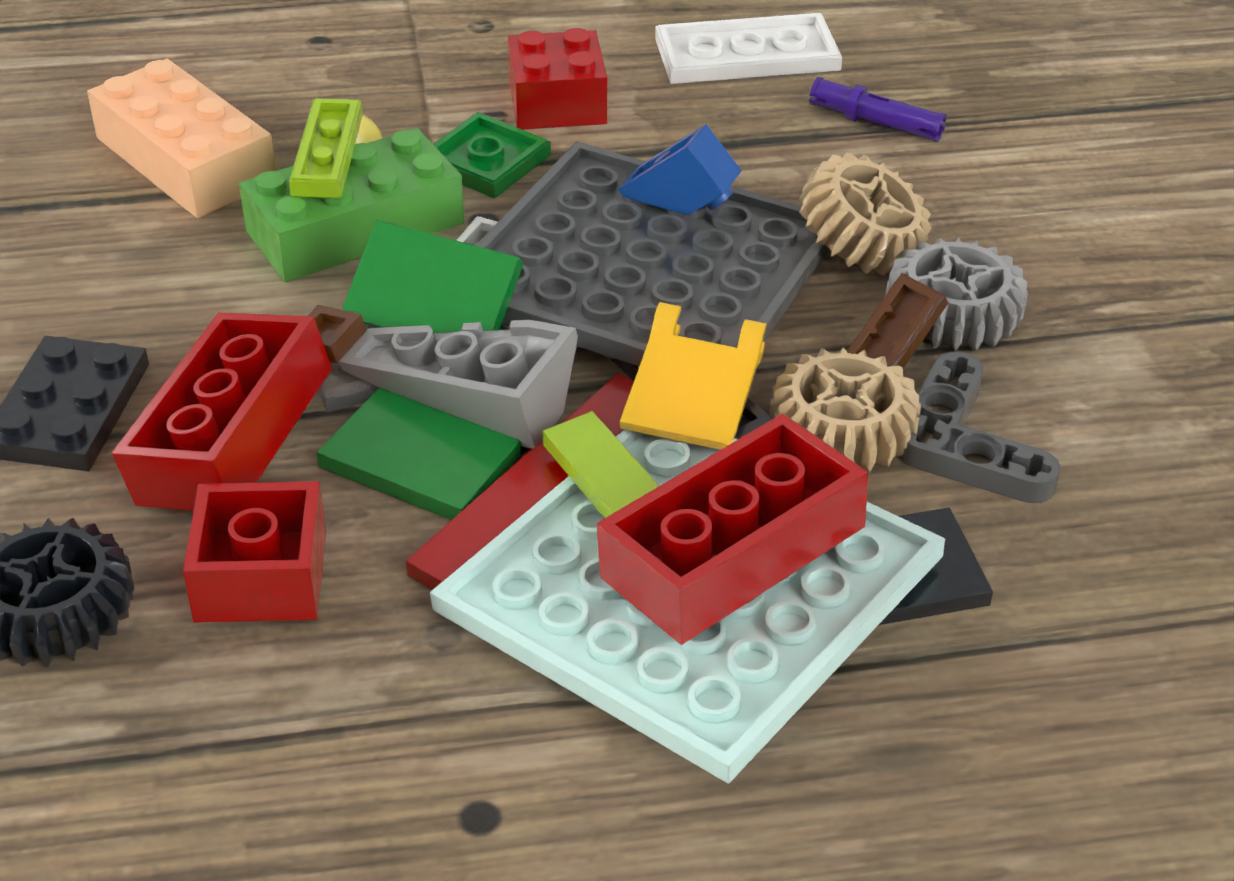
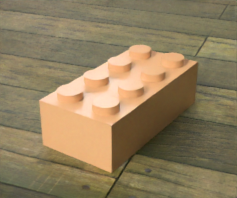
(180, 135)

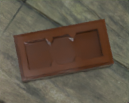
(900, 322)

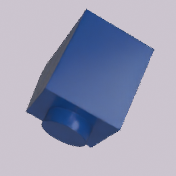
(685, 175)

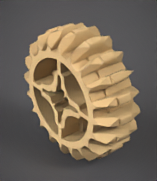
(863, 212)
(850, 404)

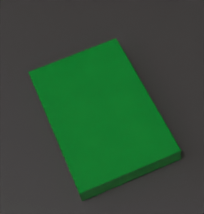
(430, 281)
(418, 453)

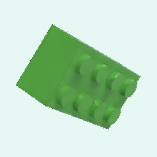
(388, 180)

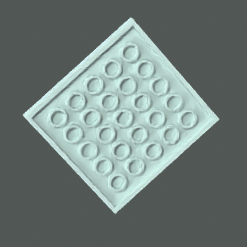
(726, 688)

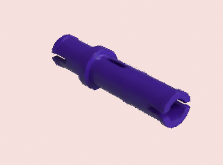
(861, 104)

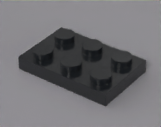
(68, 401)

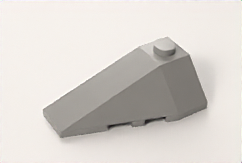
(493, 377)

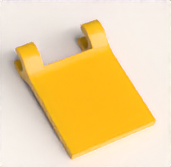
(690, 385)

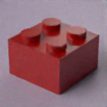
(557, 79)
(255, 552)

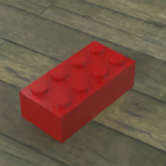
(223, 408)
(731, 527)

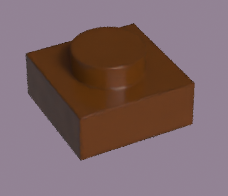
(338, 330)

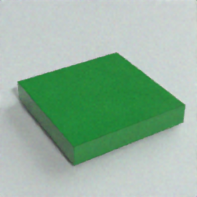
(492, 153)

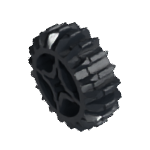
(60, 590)

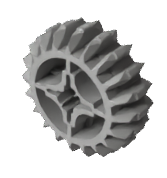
(982, 291)

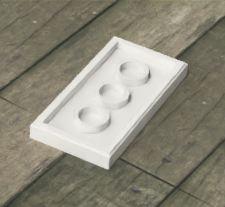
(747, 48)

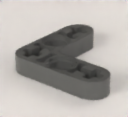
(952, 441)

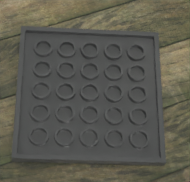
(612, 259)

